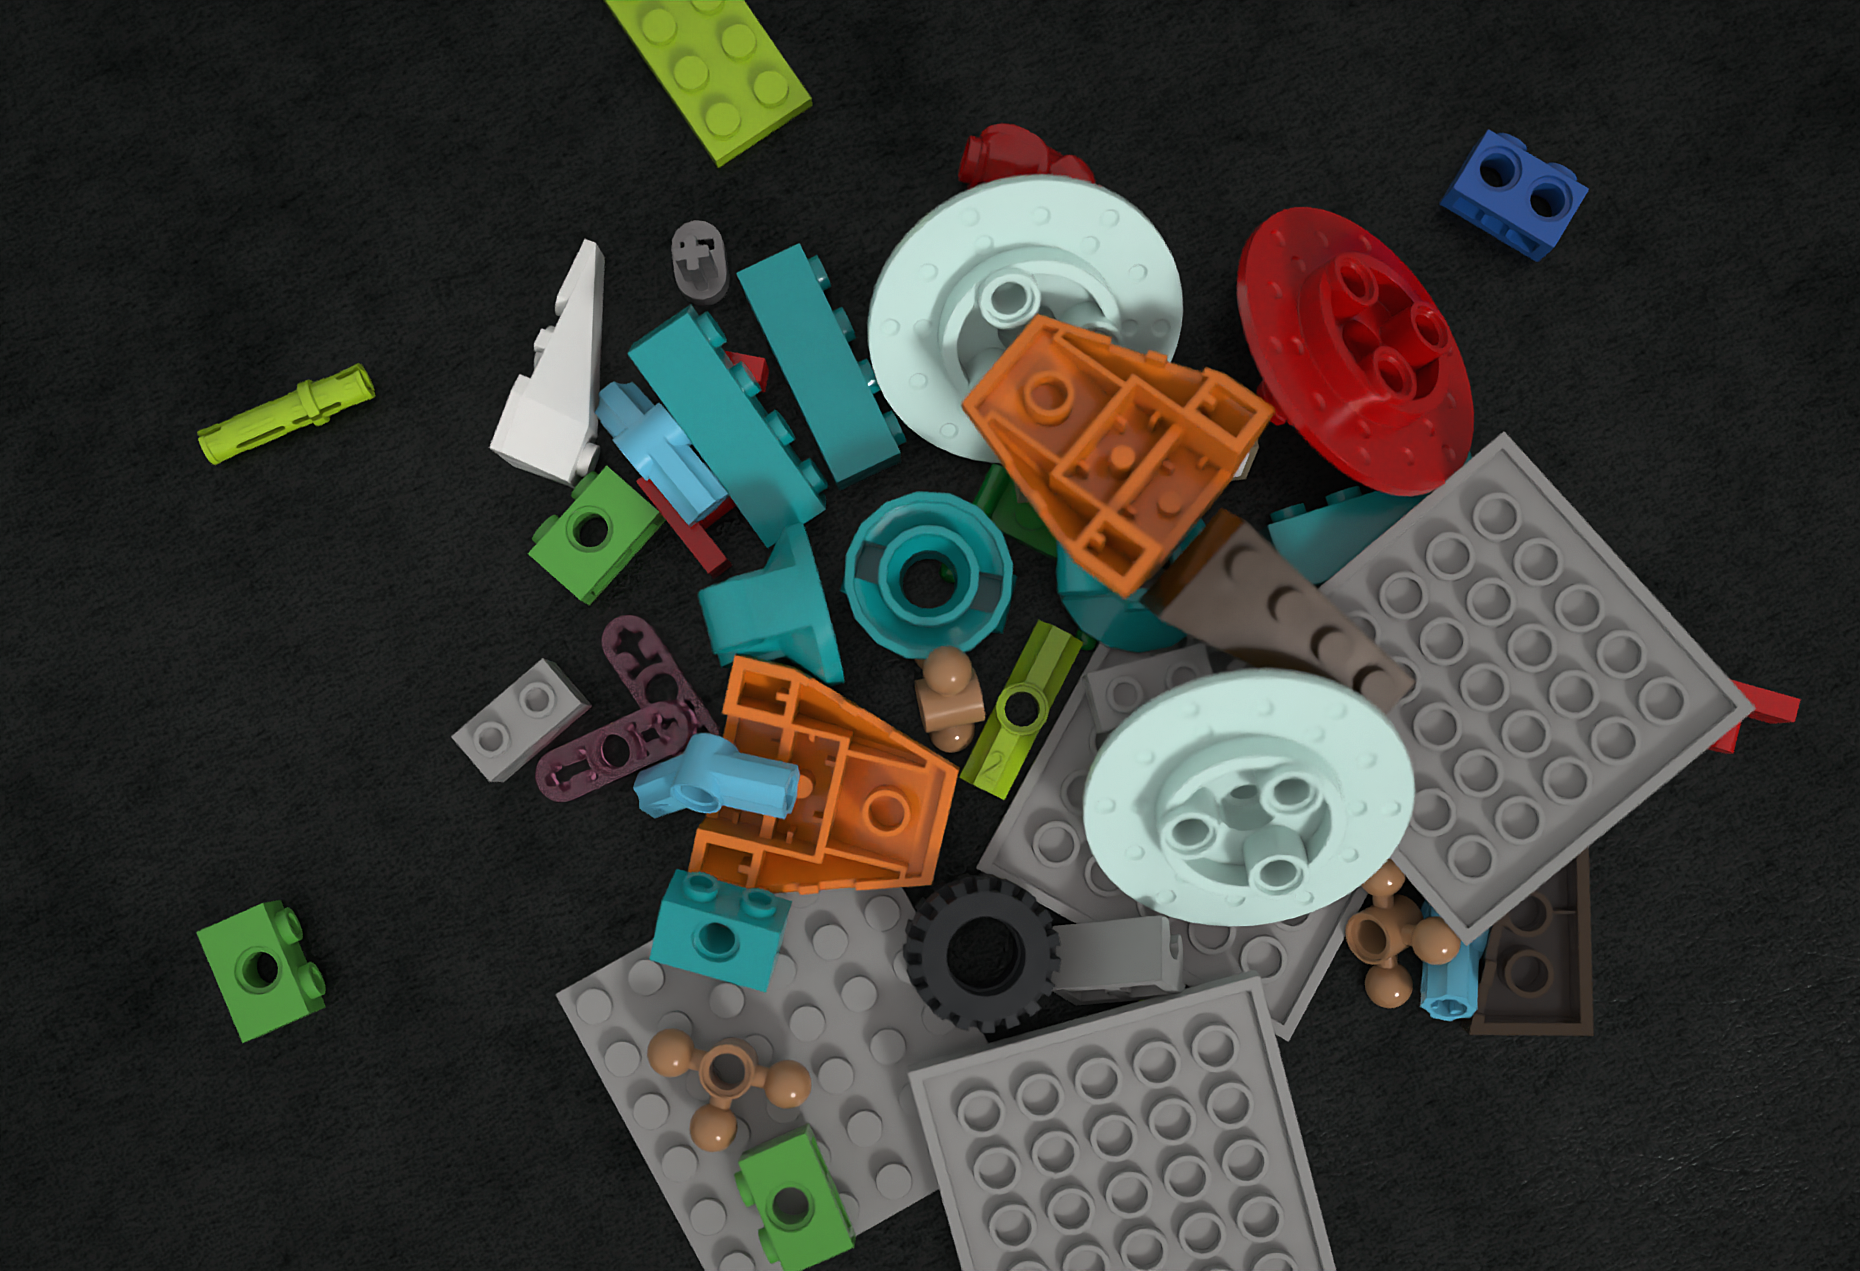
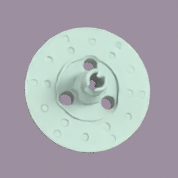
(991, 264)
(1248, 798)

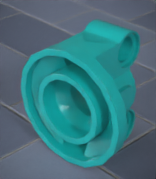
(929, 528)
(775, 612)
(1108, 616)

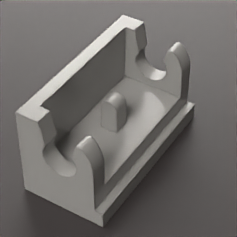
(1118, 961)

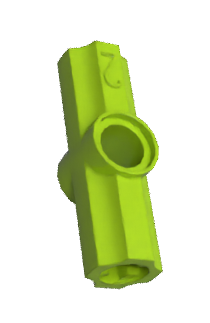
(1038, 674)

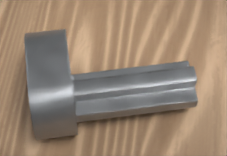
(700, 271)

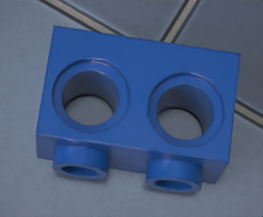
(1507, 209)

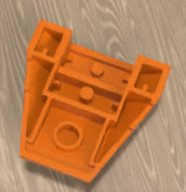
(1113, 443)
(865, 799)

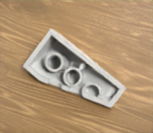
(551, 416)

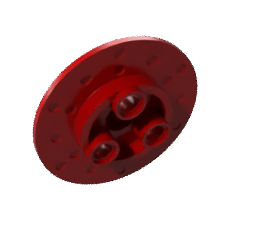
(1354, 352)

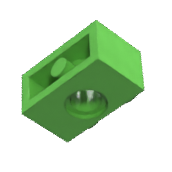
(591, 569)
(233, 955)
(797, 1163)

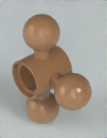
(949, 698)
(1391, 927)
(714, 1124)

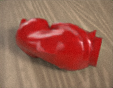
(1012, 152)

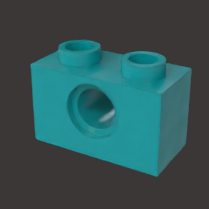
(694, 942)

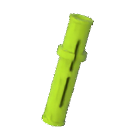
(307, 405)

